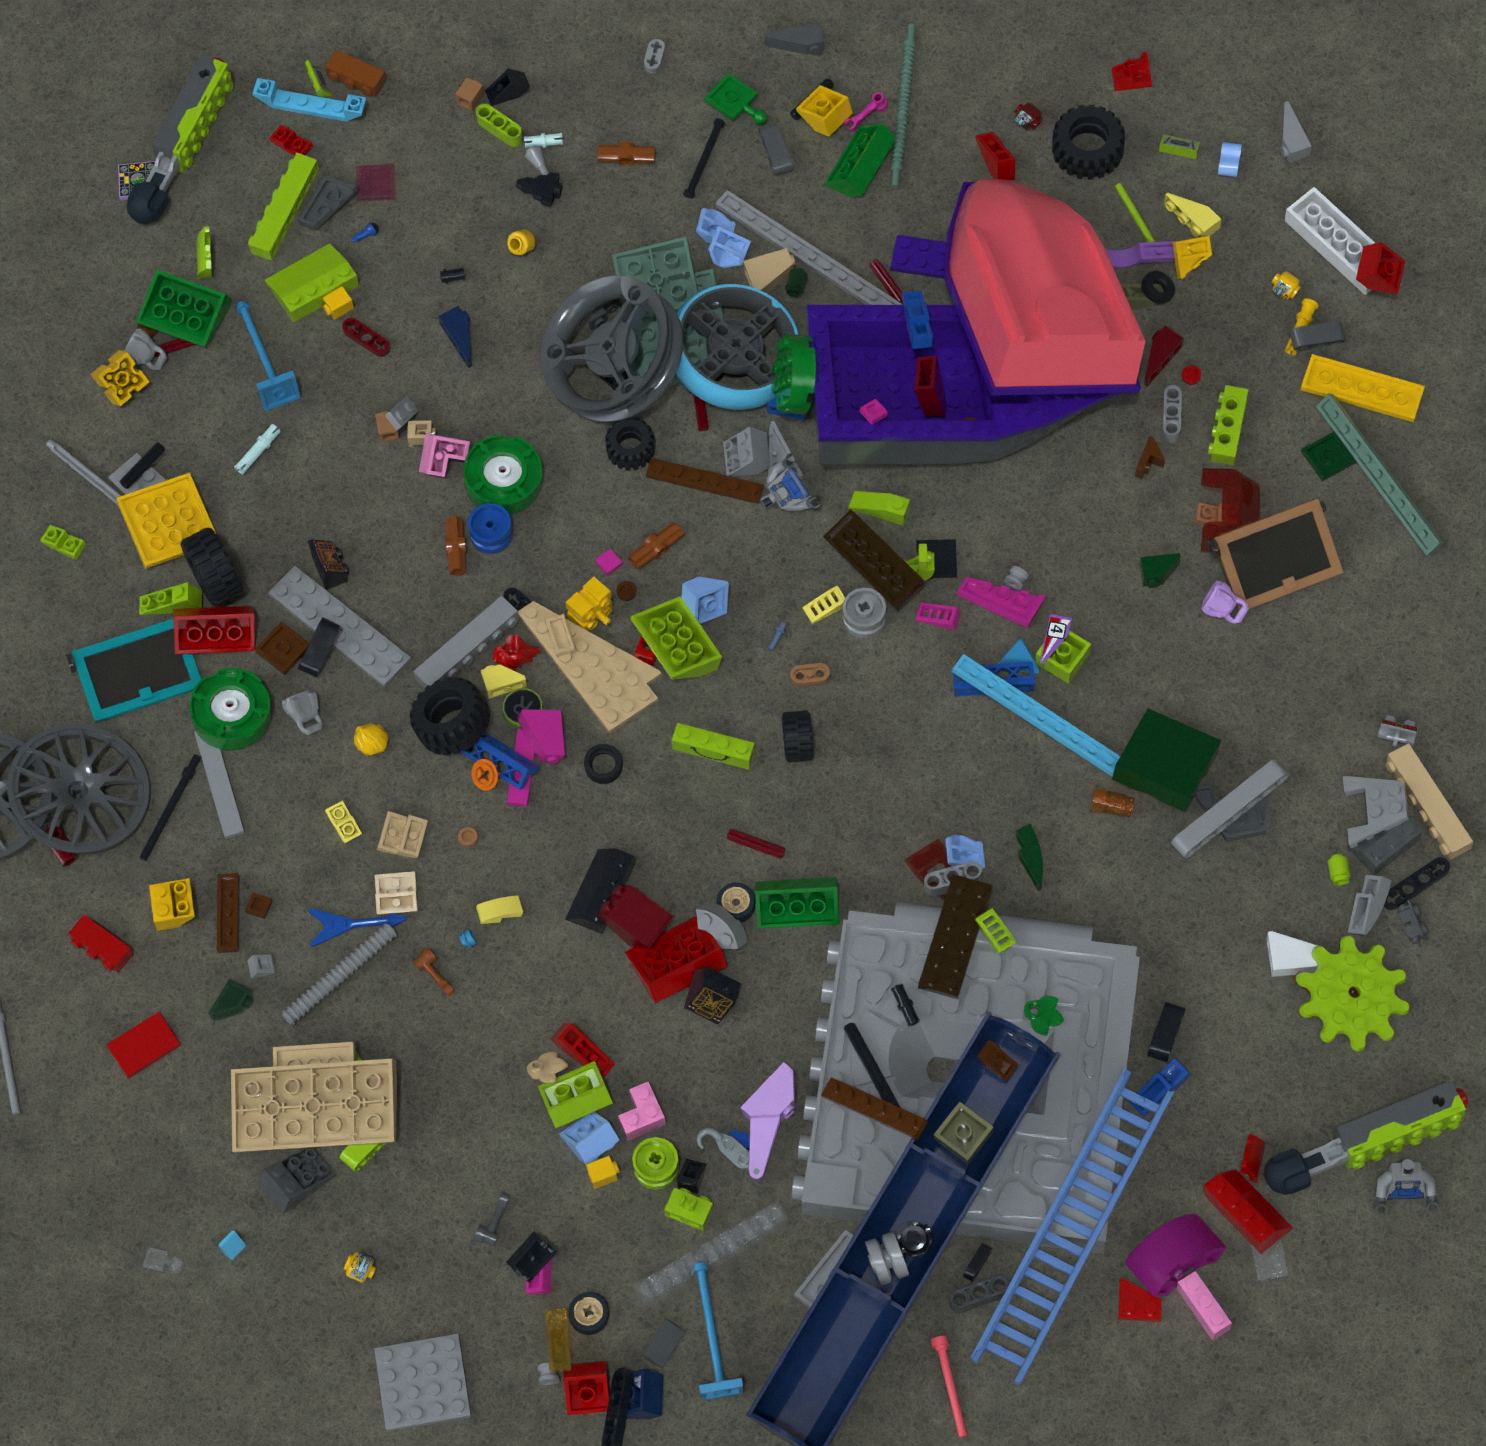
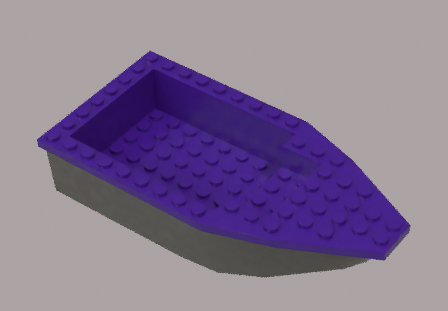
(869, 356)

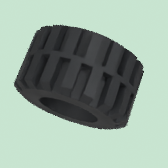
(630, 457)
(797, 736)

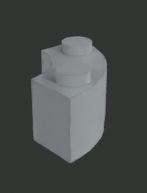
(721, 925)

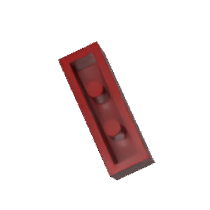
(100, 944)

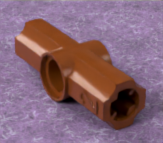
(626, 154)
(656, 545)
(455, 546)

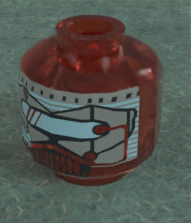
(1028, 116)

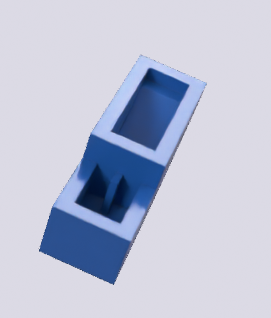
(917, 319)
(1167, 1080)

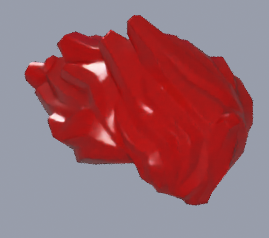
(514, 653)

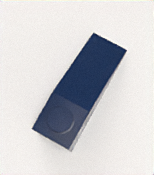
(457, 330)

